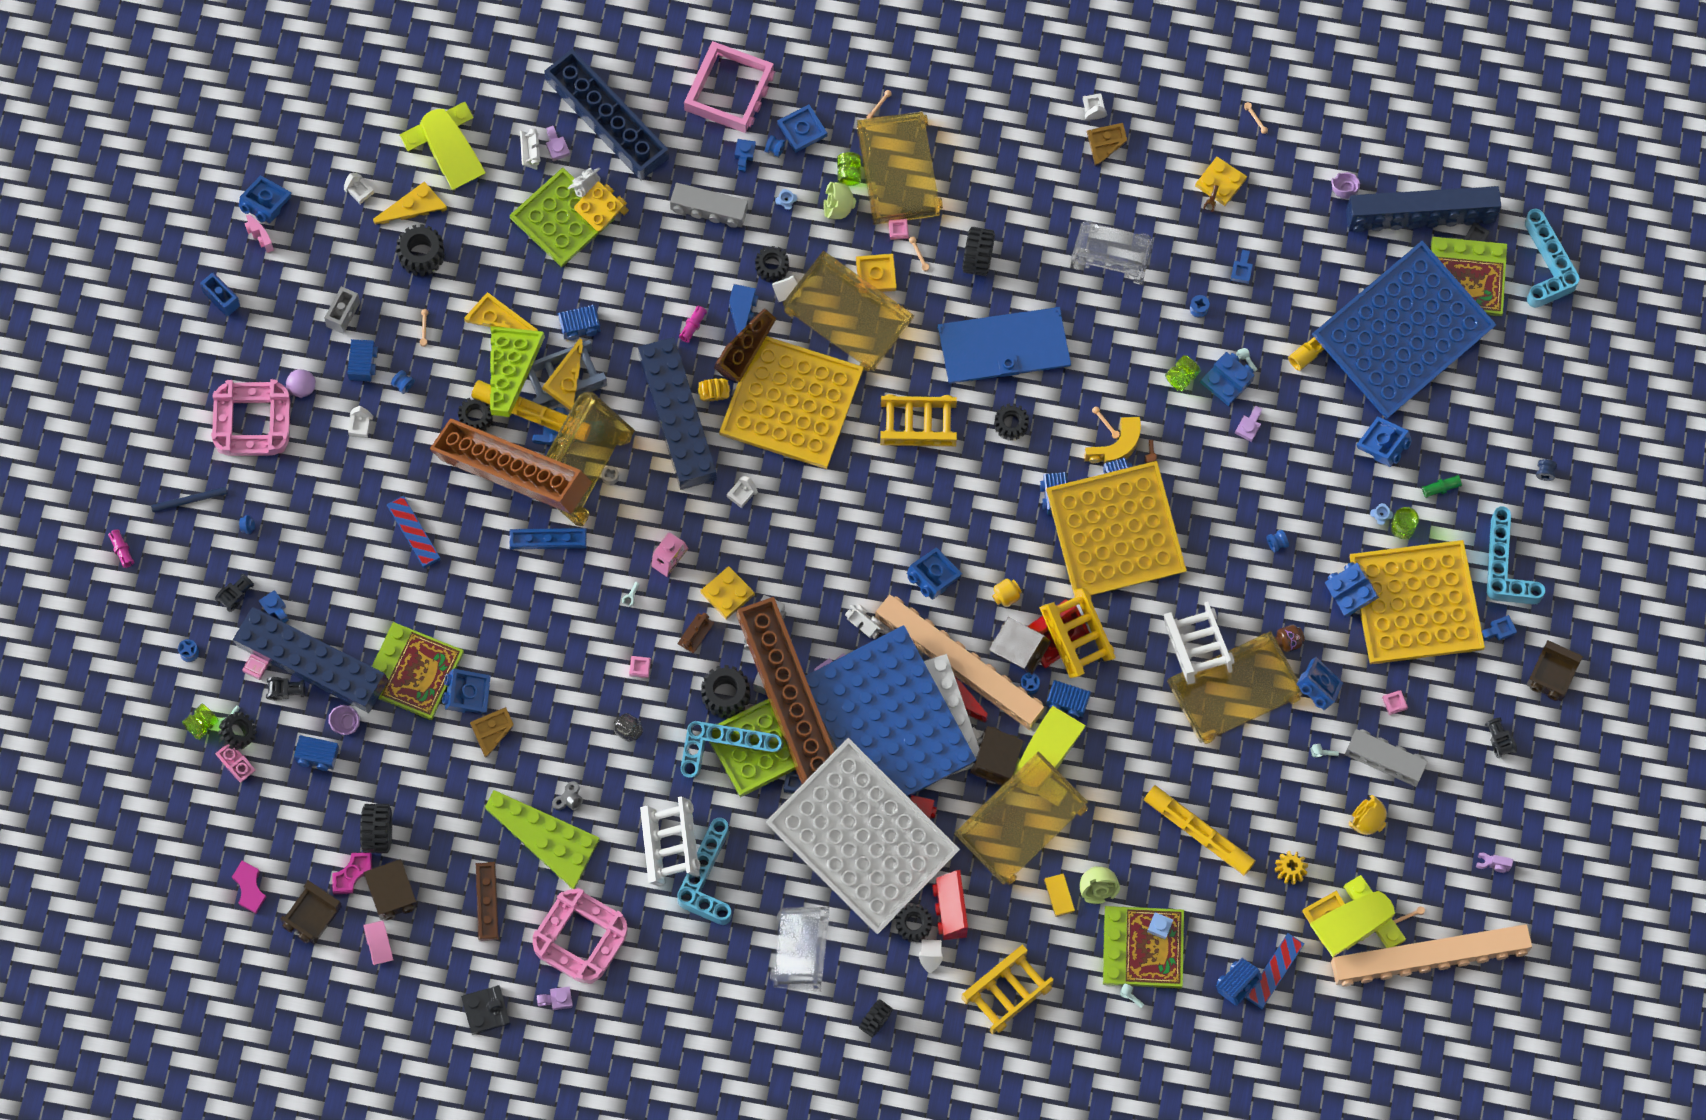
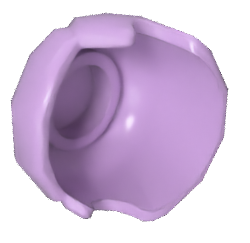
(1345, 185)
(300, 383)
(344, 720)

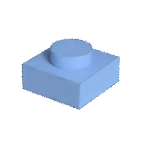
(1160, 925)

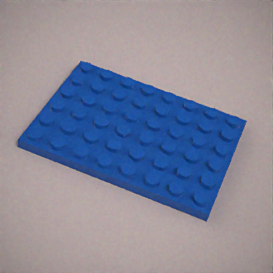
(1404, 329)
(891, 712)

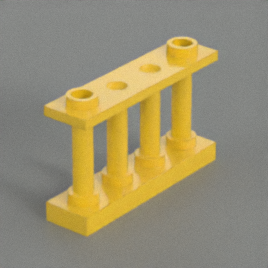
(909, 436)
(1060, 635)
(989, 982)

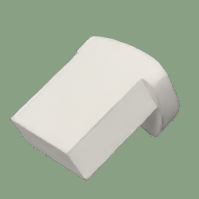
(1094, 107)
(358, 187)
(785, 287)
(359, 422)
(742, 491)
(930, 954)

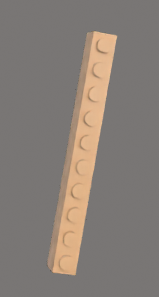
(964, 664)
(1431, 954)

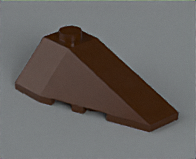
(743, 348)

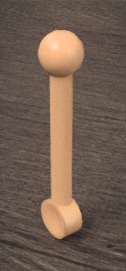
(887, 94)
(1248, 106)
(925, 267)
(423, 342)
(1115, 434)
(1420, 910)

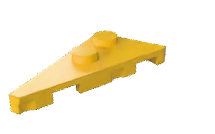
(417, 202)
(494, 313)
(563, 381)

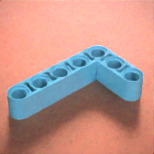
(1552, 260)
(1501, 562)
(725, 738)
(694, 890)

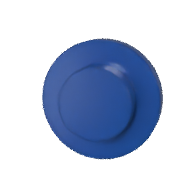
(247, 524)

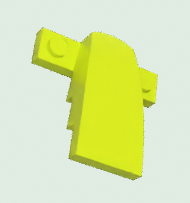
(447, 143)
(1052, 738)
(1358, 920)

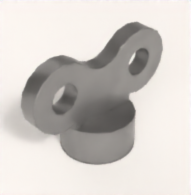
(569, 797)

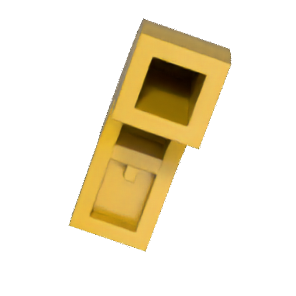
(1124, 447)

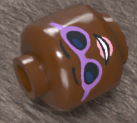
(1290, 638)

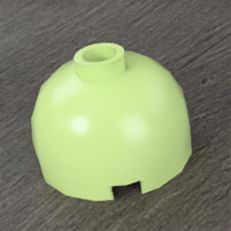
(839, 201)
(1099, 884)

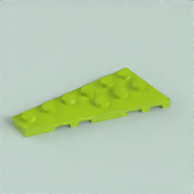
(510, 363)
(551, 840)

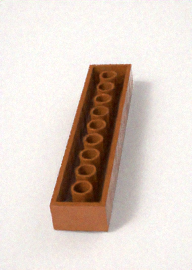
(511, 465)
(785, 686)

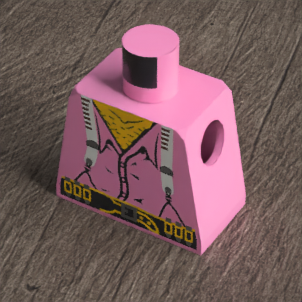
(670, 552)

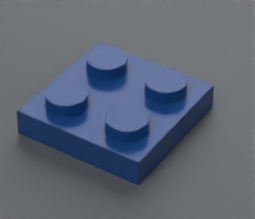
(802, 128)

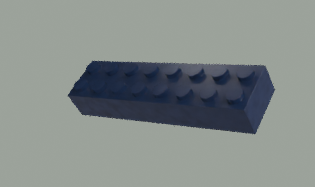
(606, 114)
(1423, 208)
(677, 413)
(311, 660)

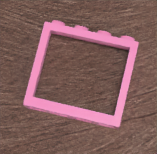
(694, 107)

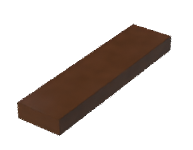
(487, 901)

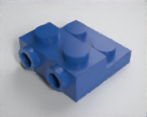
(264, 199)
(1228, 378)
(1385, 441)
(933, 573)
(1351, 588)
(1320, 684)
(466, 691)

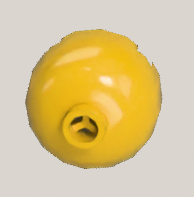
(1369, 817)

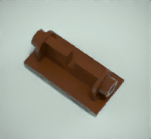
(696, 632)

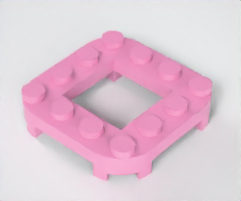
(251, 392)
(593, 910)

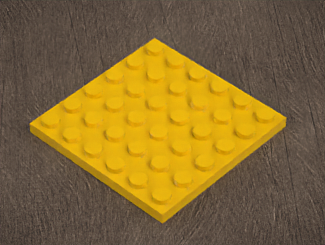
(792, 402)
(1116, 529)
(1422, 603)

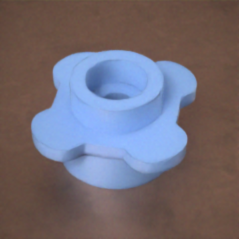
(786, 194)
(1382, 508)

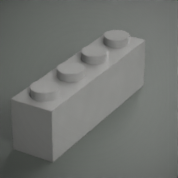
(708, 205)
(1386, 757)

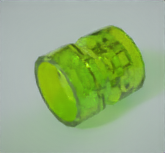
(849, 168)
(1185, 370)
(1404, 522)
(200, 721)

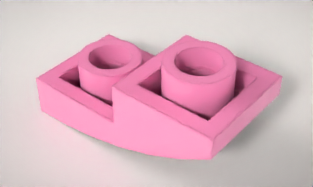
(259, 232)
(235, 763)
(378, 942)

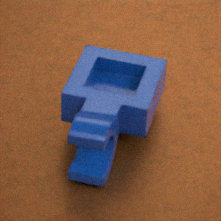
(744, 151)
(1242, 270)
(274, 606)
(1501, 628)

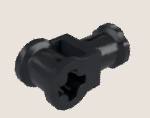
(233, 594)
(281, 688)
(1501, 740)

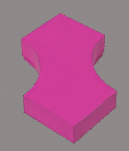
(345, 880)
(251, 896)

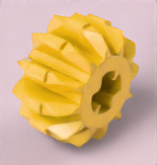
(714, 389)
(1295, 862)

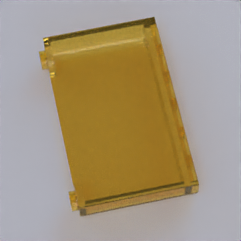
(898, 167)
(847, 311)
(588, 442)
(1226, 700)
(1021, 818)

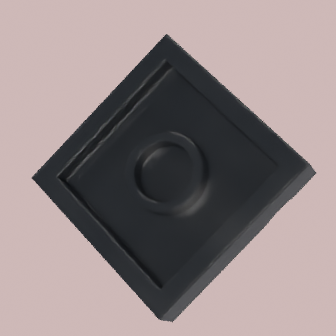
(485, 1010)

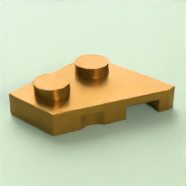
(1106, 141)
(491, 729)

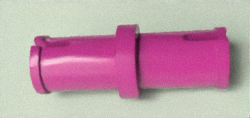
(693, 324)
(121, 548)

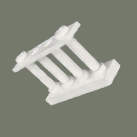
(1184, 655)
(652, 839)

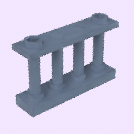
(590, 384)

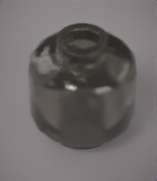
(628, 727)

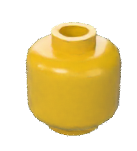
(1006, 592)

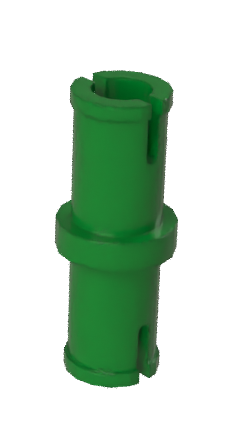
(1441, 486)

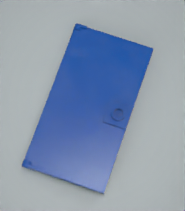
(1004, 345)

